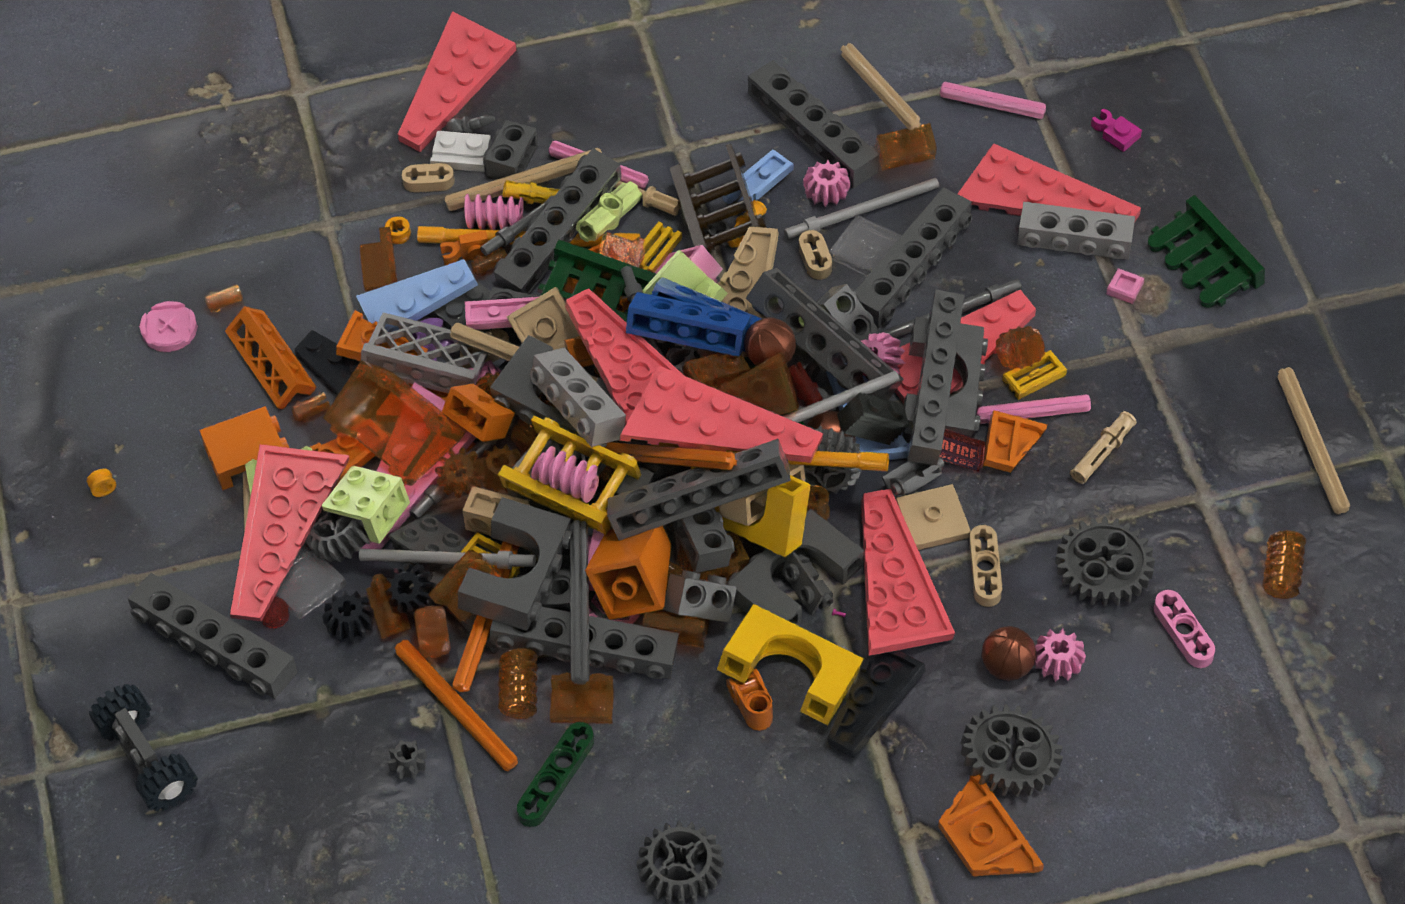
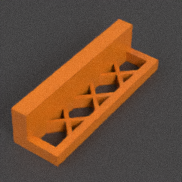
(271, 344)

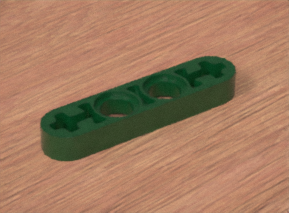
(552, 772)

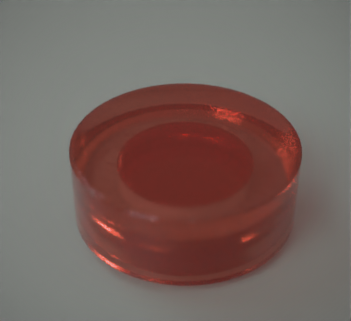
(277, 614)

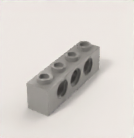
(1076, 230)
(577, 397)

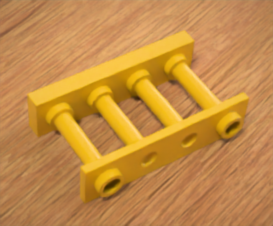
(594, 514)

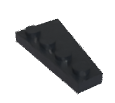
(320, 357)
(873, 697)

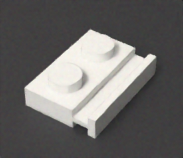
(461, 150)

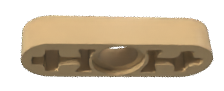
(979, 576)

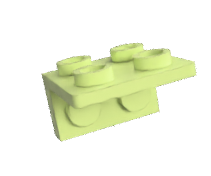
(686, 273)
(369, 497)

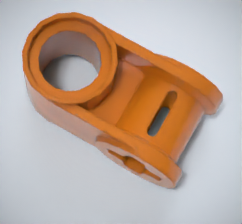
(750, 697)

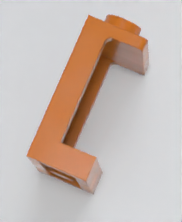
(238, 442)

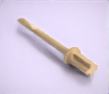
(658, 200)

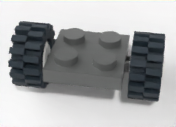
(119, 718)

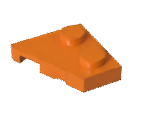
(1009, 440)

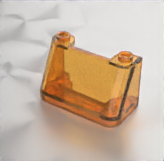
(393, 422)

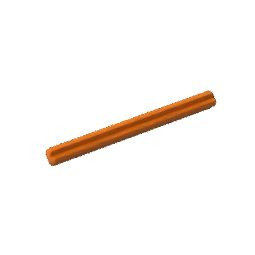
(676, 456)
(477, 639)
(456, 705)

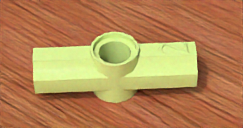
(608, 211)

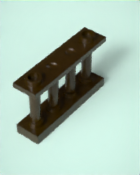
(692, 202)

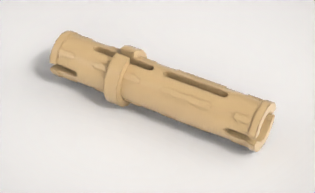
(1110, 438)

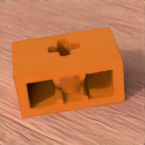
(477, 412)

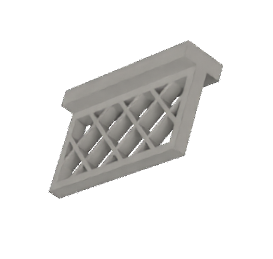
(421, 368)

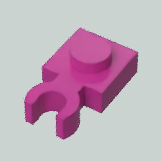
(1117, 132)

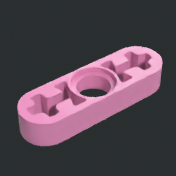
(1184, 641)

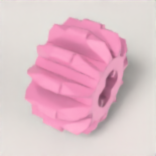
(826, 183)
(886, 348)
(1059, 654)

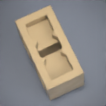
(481, 507)

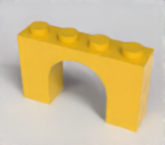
(782, 521)
(768, 634)

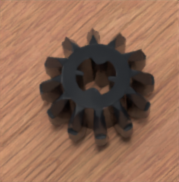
(400, 588)
(348, 616)

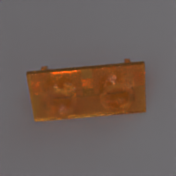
(387, 617)

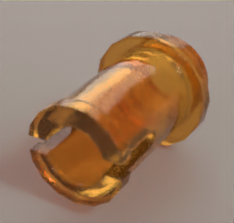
(483, 263)
(223, 298)
(309, 407)

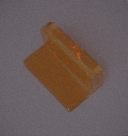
(378, 261)
(447, 589)

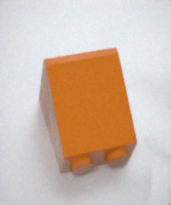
(631, 572)

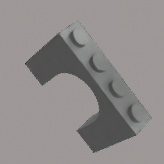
(518, 393)
(962, 406)
(823, 547)
(518, 599)

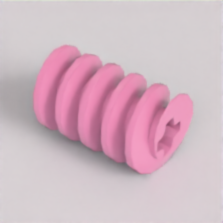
(492, 212)
(566, 475)

